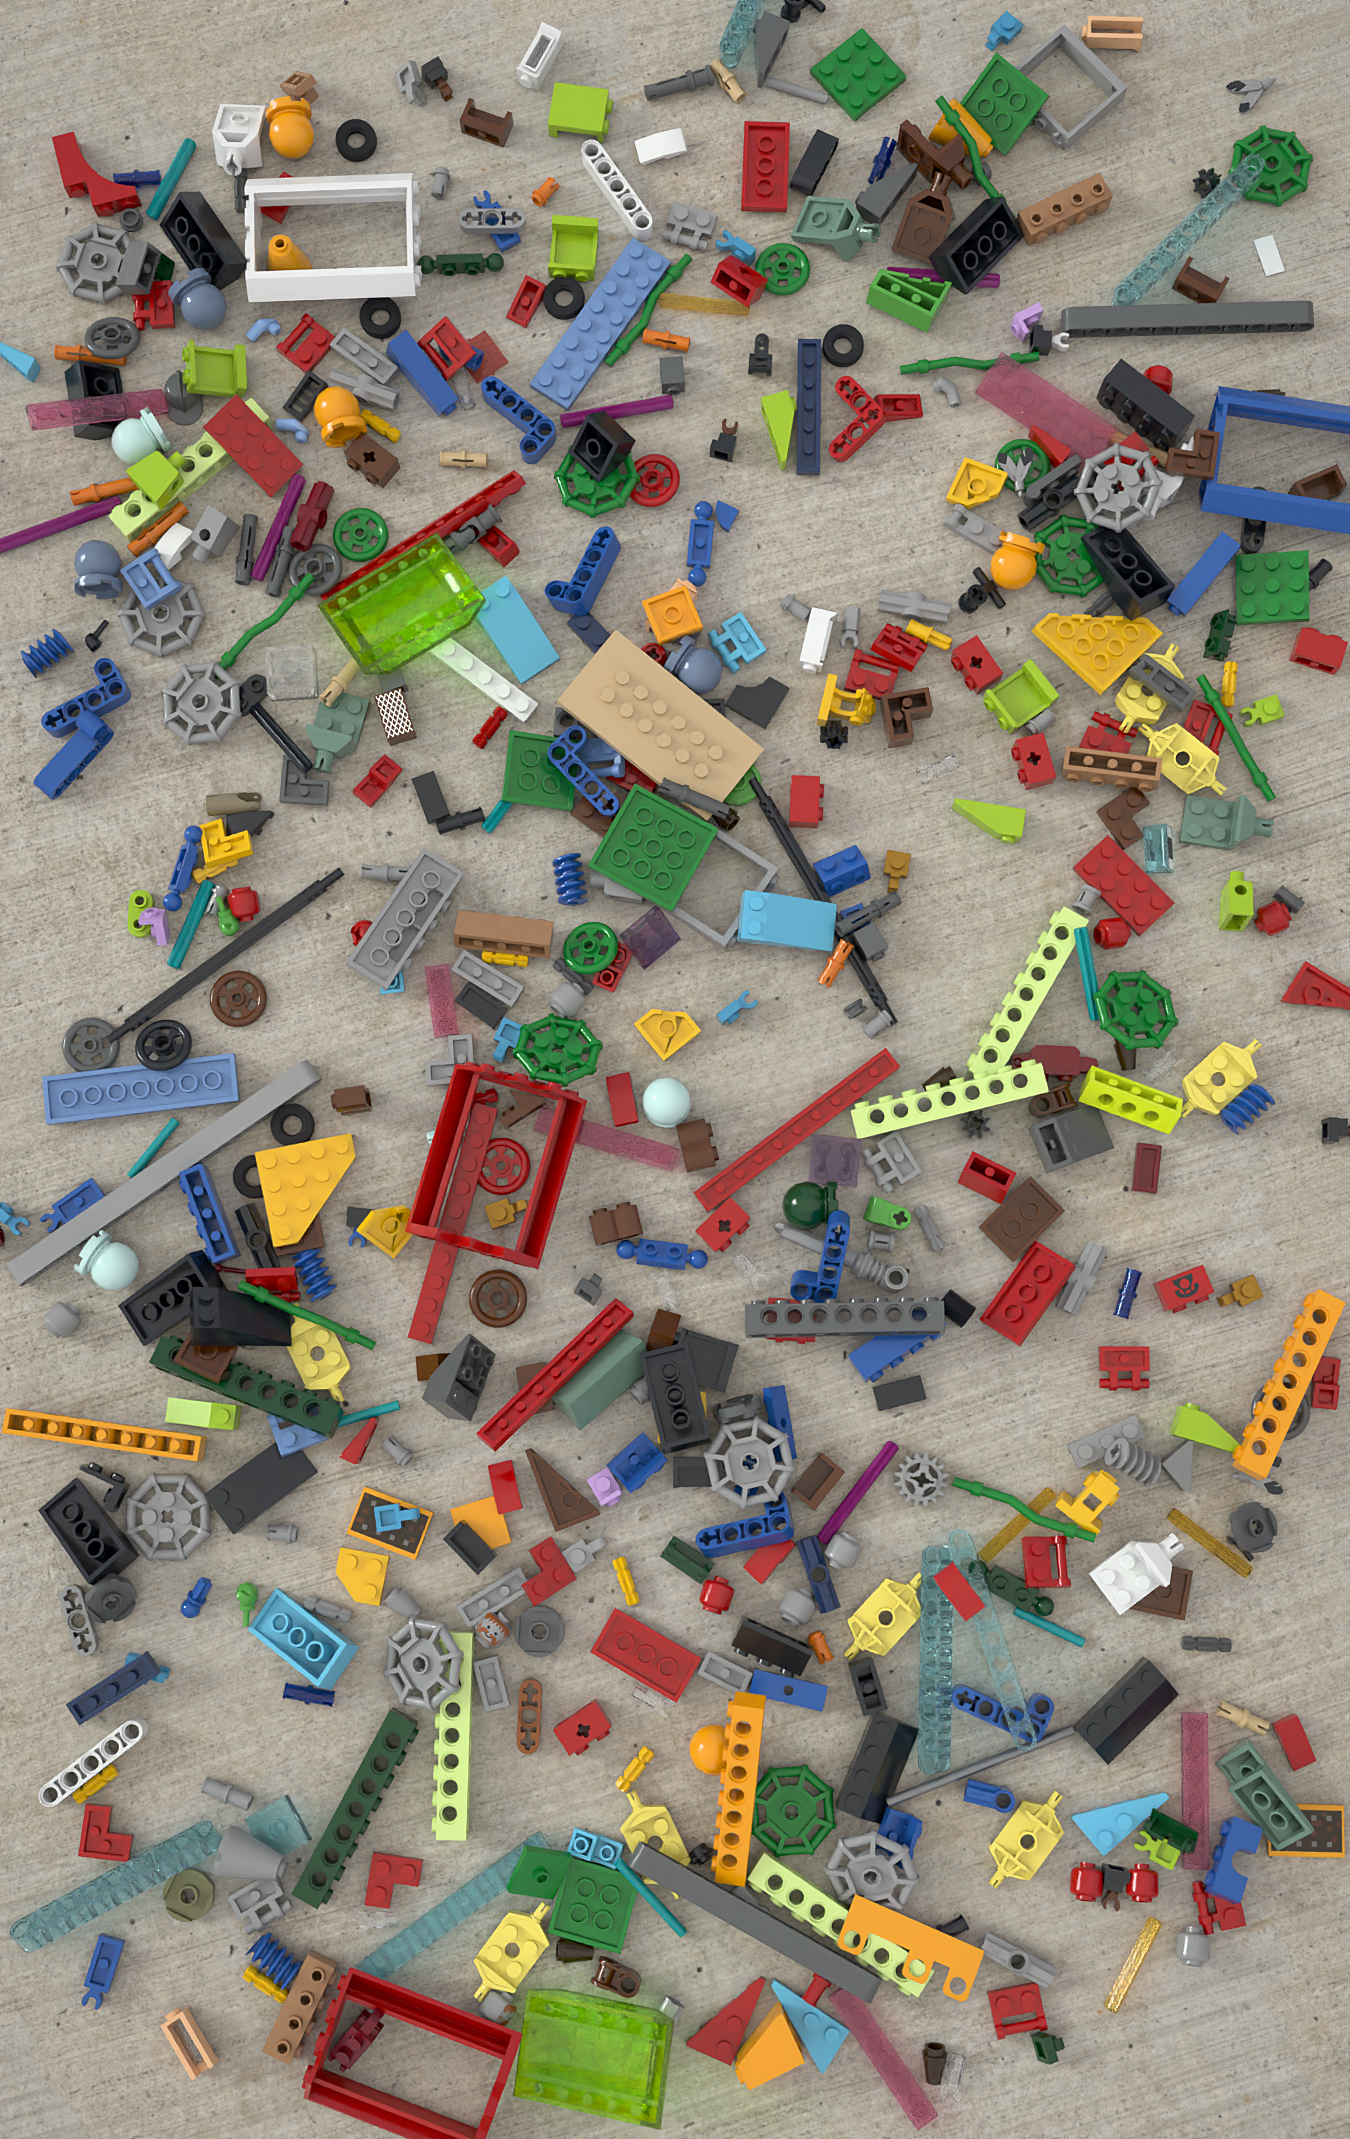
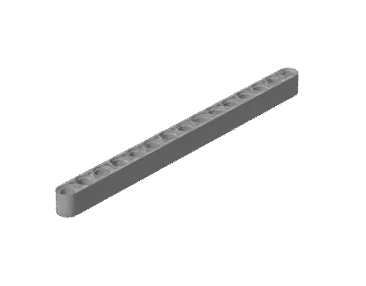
(163, 1173)

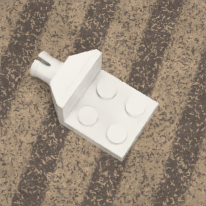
(238, 136)
(1169, 489)
(1135, 1571)

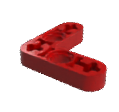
(864, 415)

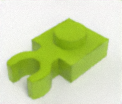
(1265, 710)
(1160, 1851)

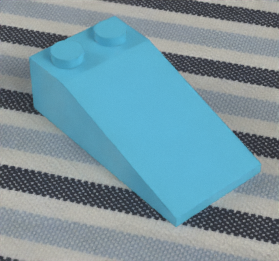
(515, 631)
(786, 921)
(303, 1639)

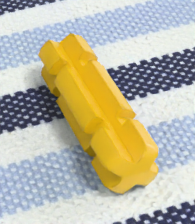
(381, 426)
(1229, 684)
(201, 874)
(505, 959)
(626, 1581)
(634, 1769)
(95, 1784)
(265, 1984)

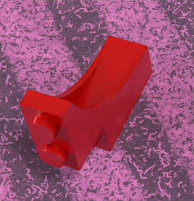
(81, 179)

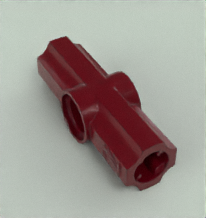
(312, 516)

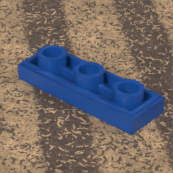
(779, 1417)
(804, 1692)

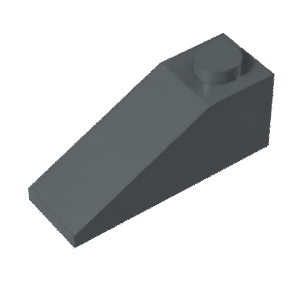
(769, 39)
(884, 194)

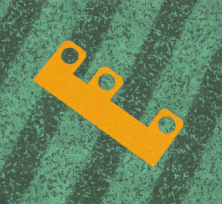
(920, 1939)

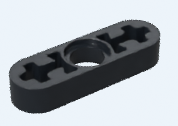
(1248, 529)

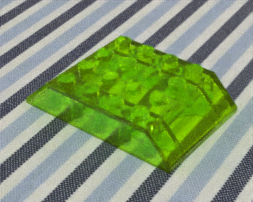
(404, 607)
(594, 2056)

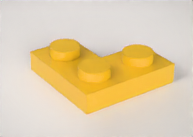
(220, 848)

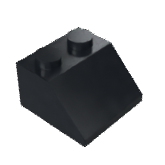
(601, 445)

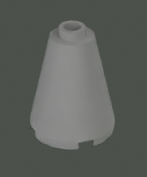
(247, 1858)

